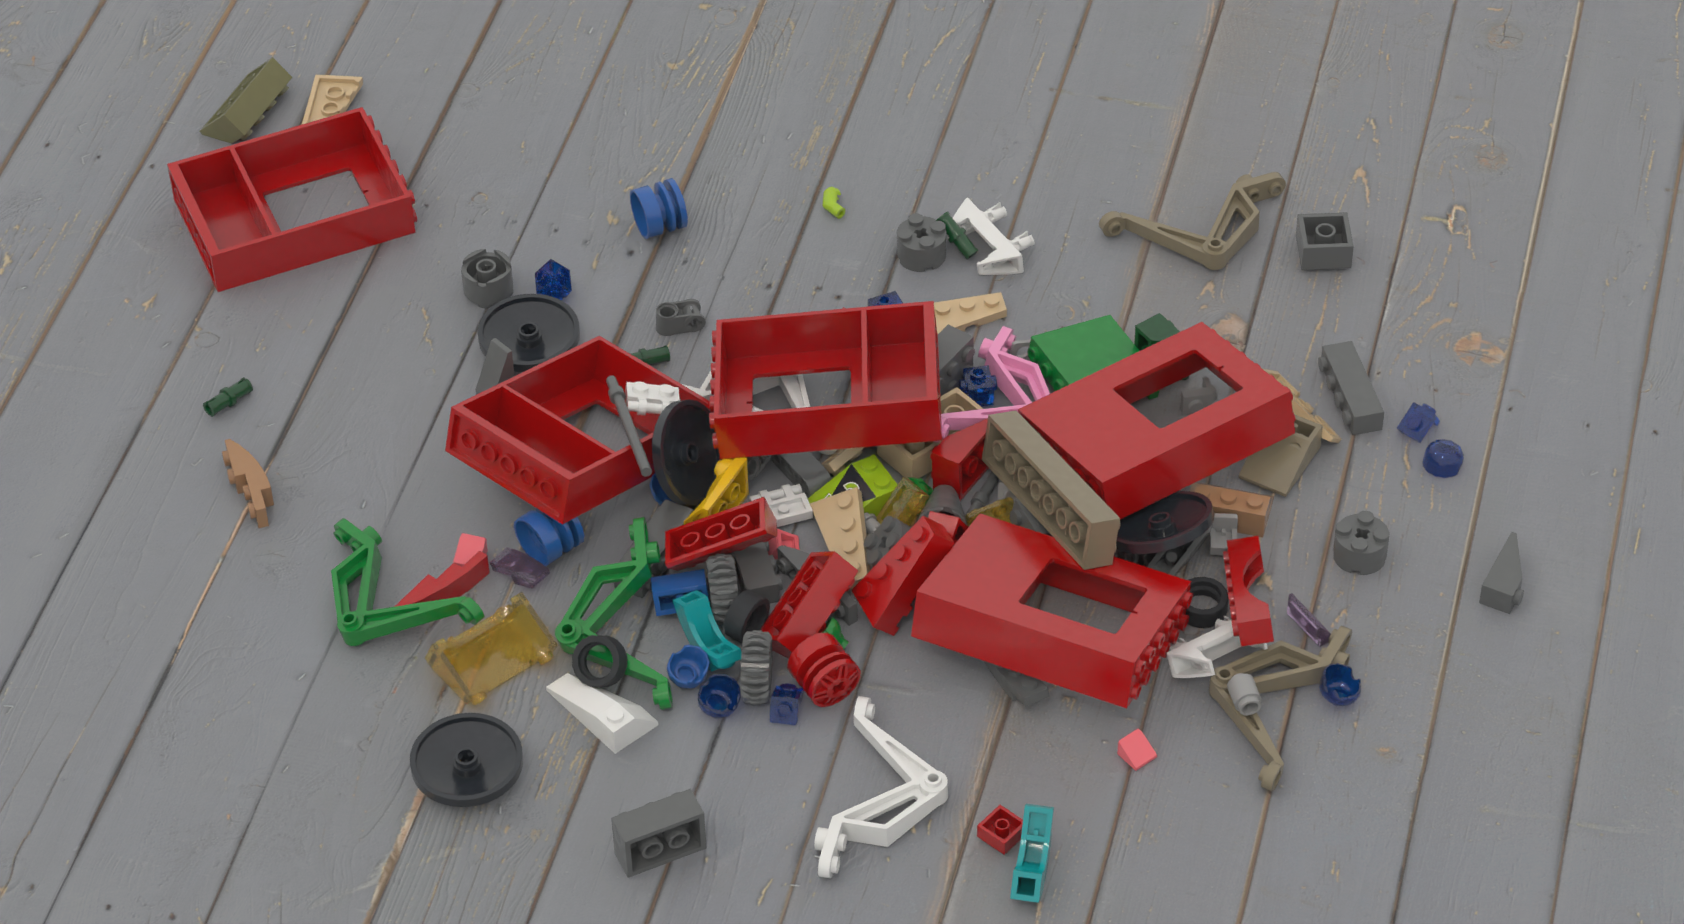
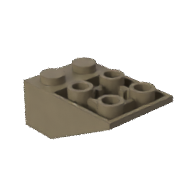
(1283, 463)

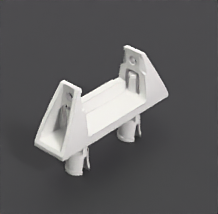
(1006, 257)
(1196, 656)

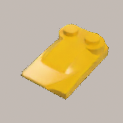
(726, 491)

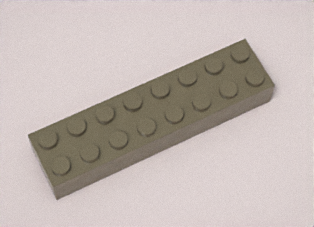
(1051, 490)

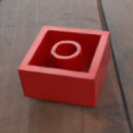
(1000, 829)

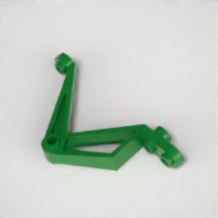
(633, 576)
(368, 623)

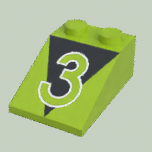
(868, 477)

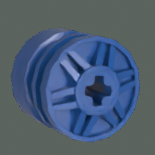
(658, 208)
(545, 537)

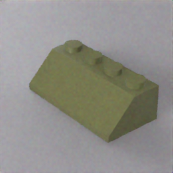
(248, 102)

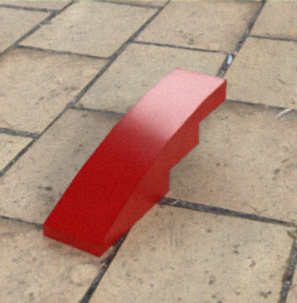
(451, 583)

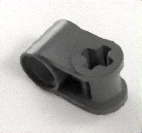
(677, 317)

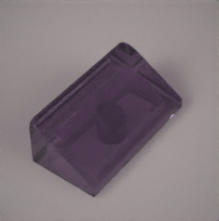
(1307, 621)

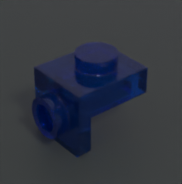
(1418, 421)
(785, 704)

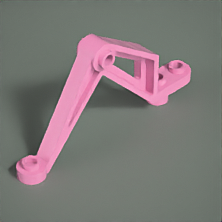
(1008, 371)

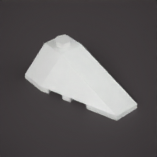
(606, 715)

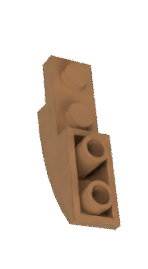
(249, 479)

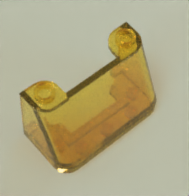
(492, 651)

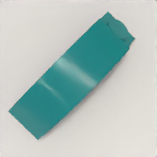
(702, 630)
(1033, 853)

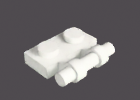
(649, 398)
(787, 504)

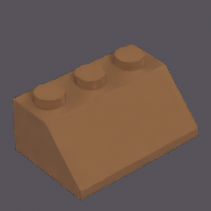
(1251, 507)

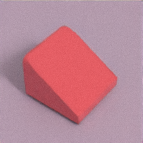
(785, 539)
(468, 547)
(1136, 749)

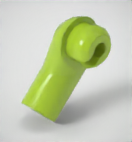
(830, 202)

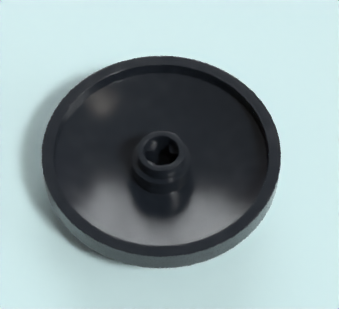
(530, 326)
(684, 452)
(1166, 523)
(466, 759)

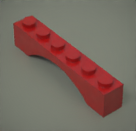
(1248, 614)

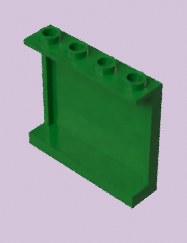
(1080, 350)

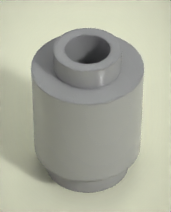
(1244, 694)

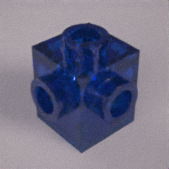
(553, 280)
(979, 385)

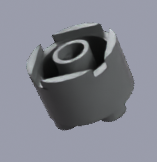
(921, 243)
(487, 277)
(884, 539)
(1361, 543)

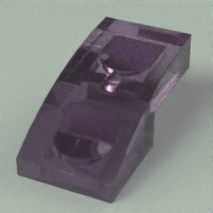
(522, 568)

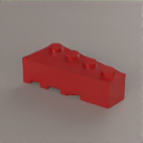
(894, 580)

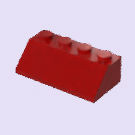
(719, 534)
(809, 600)

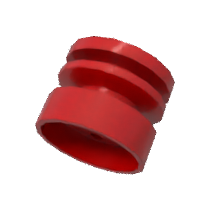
(823, 669)

